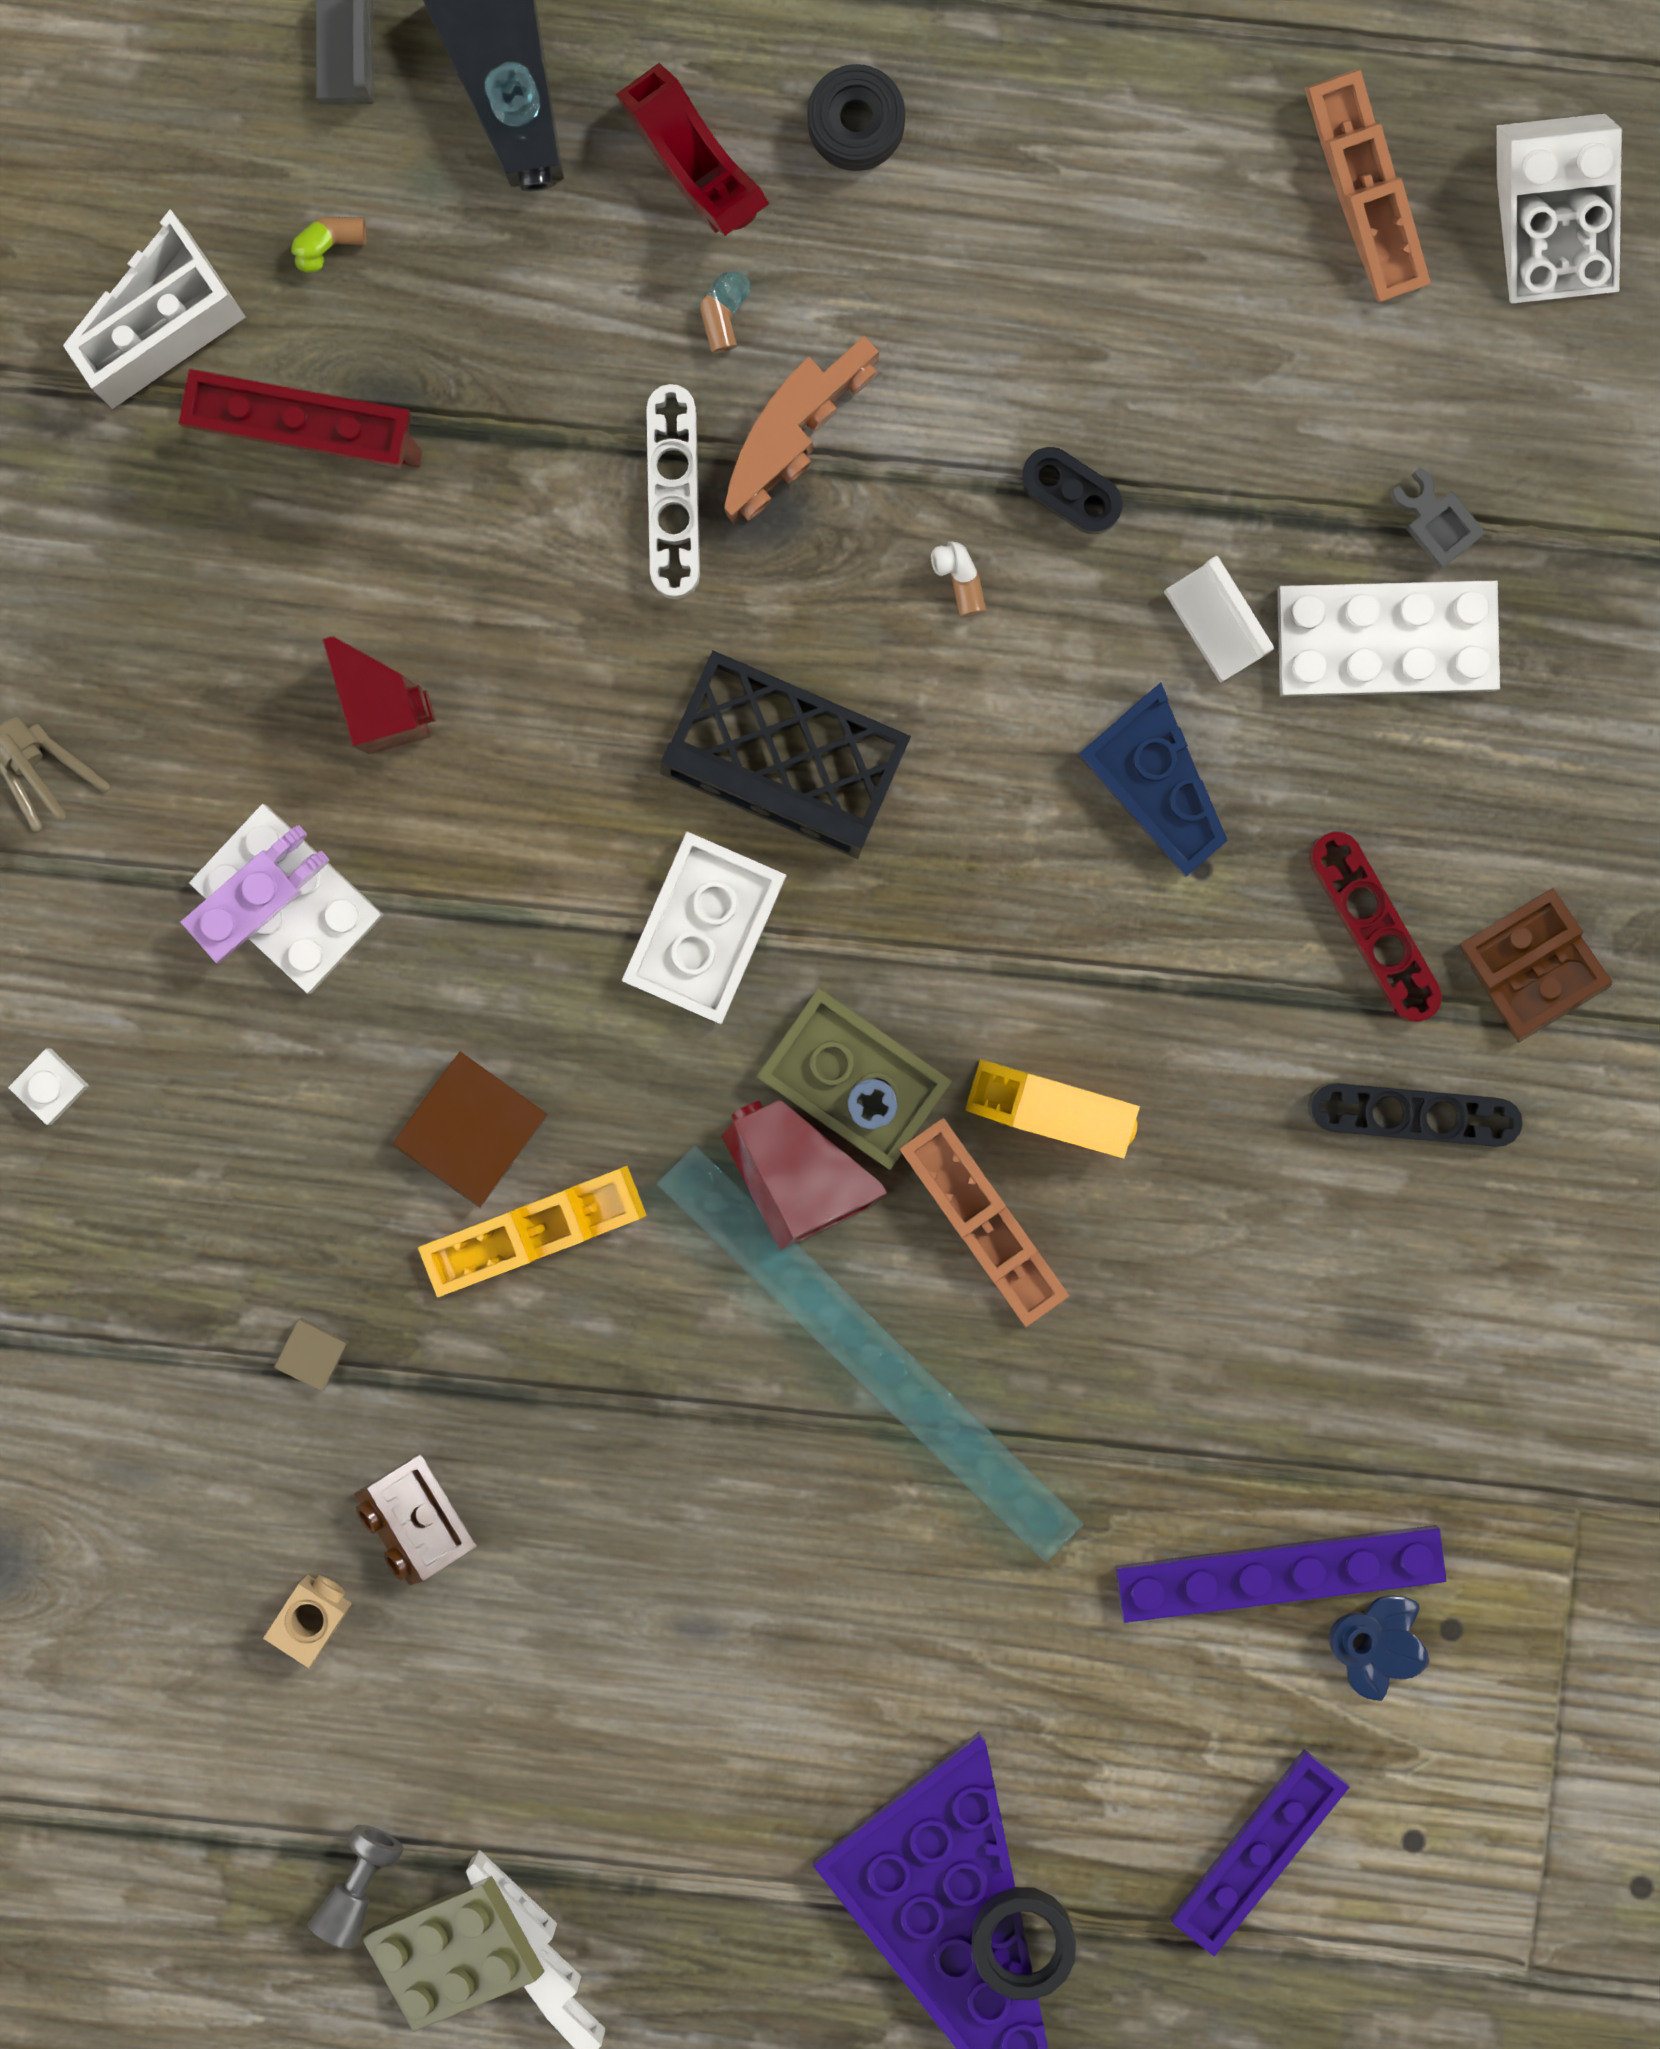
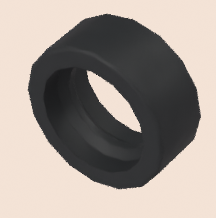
(1023, 1985)

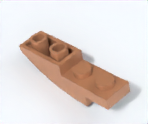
(777, 442)

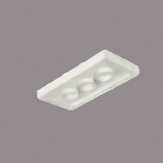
(1388, 638)

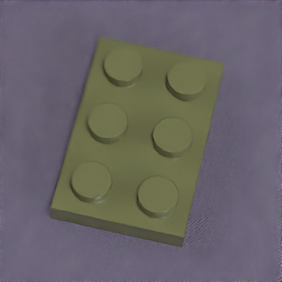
(835, 1050)
(453, 1954)

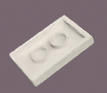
(316, 926)
(704, 927)

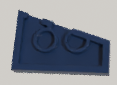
(1156, 782)

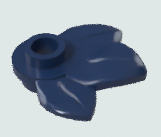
(1386, 1647)

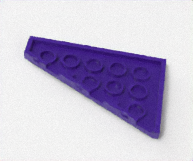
(916, 1887)

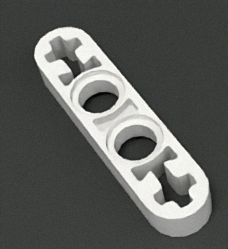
(669, 492)

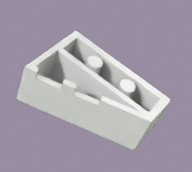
(153, 316)

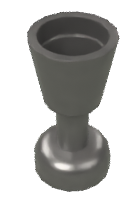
(344, 1909)

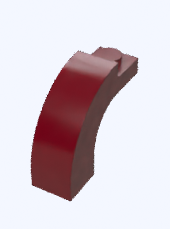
(690, 152)

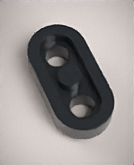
(1074, 487)

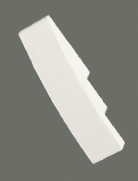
(559, 1983)

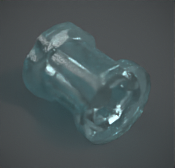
(503, 80)

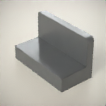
(344, 52)

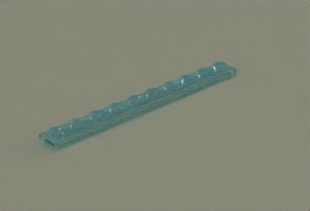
(872, 1355)

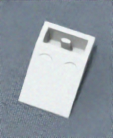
(1560, 206)

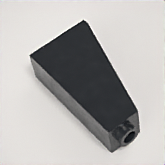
(482, 38)

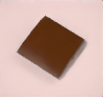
(1535, 965)
(469, 1129)

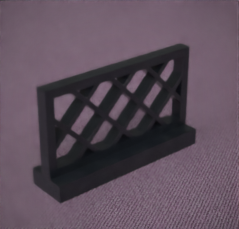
(767, 797)

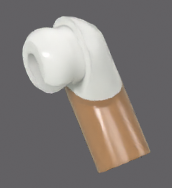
(965, 578)

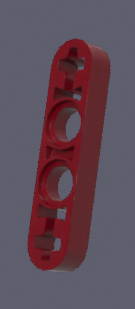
(1382, 922)

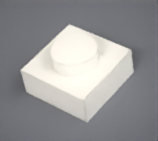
(48, 1086)

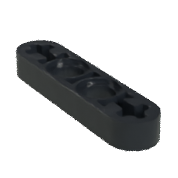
(1414, 1117)

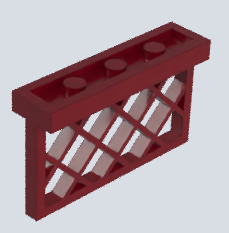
(298, 419)

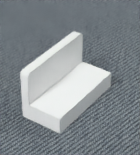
(1219, 619)

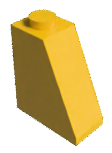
(1052, 1109)

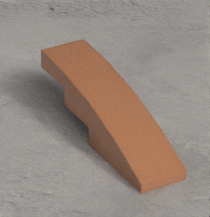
(1367, 185)
(984, 1222)

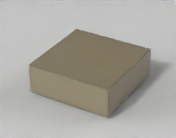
(311, 1354)

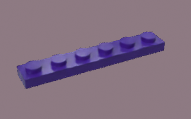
(1281, 1573)

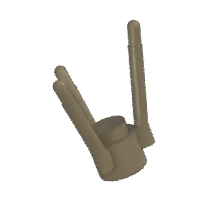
(21, 753)

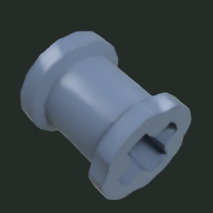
(877, 1119)

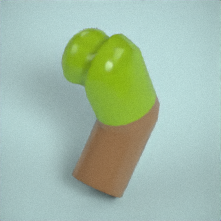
(323, 234)

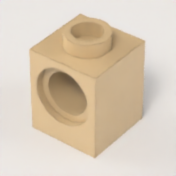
(292, 1635)

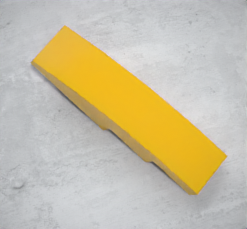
(532, 1231)

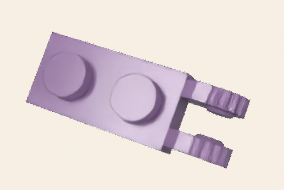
(251, 897)

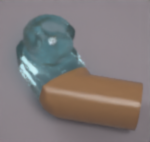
(719, 307)

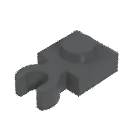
(1442, 526)

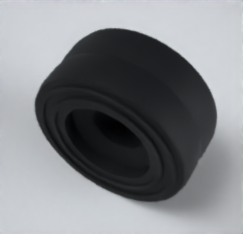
(861, 86)

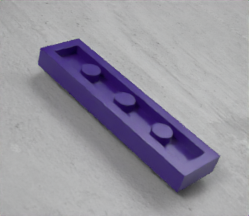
(1259, 1852)

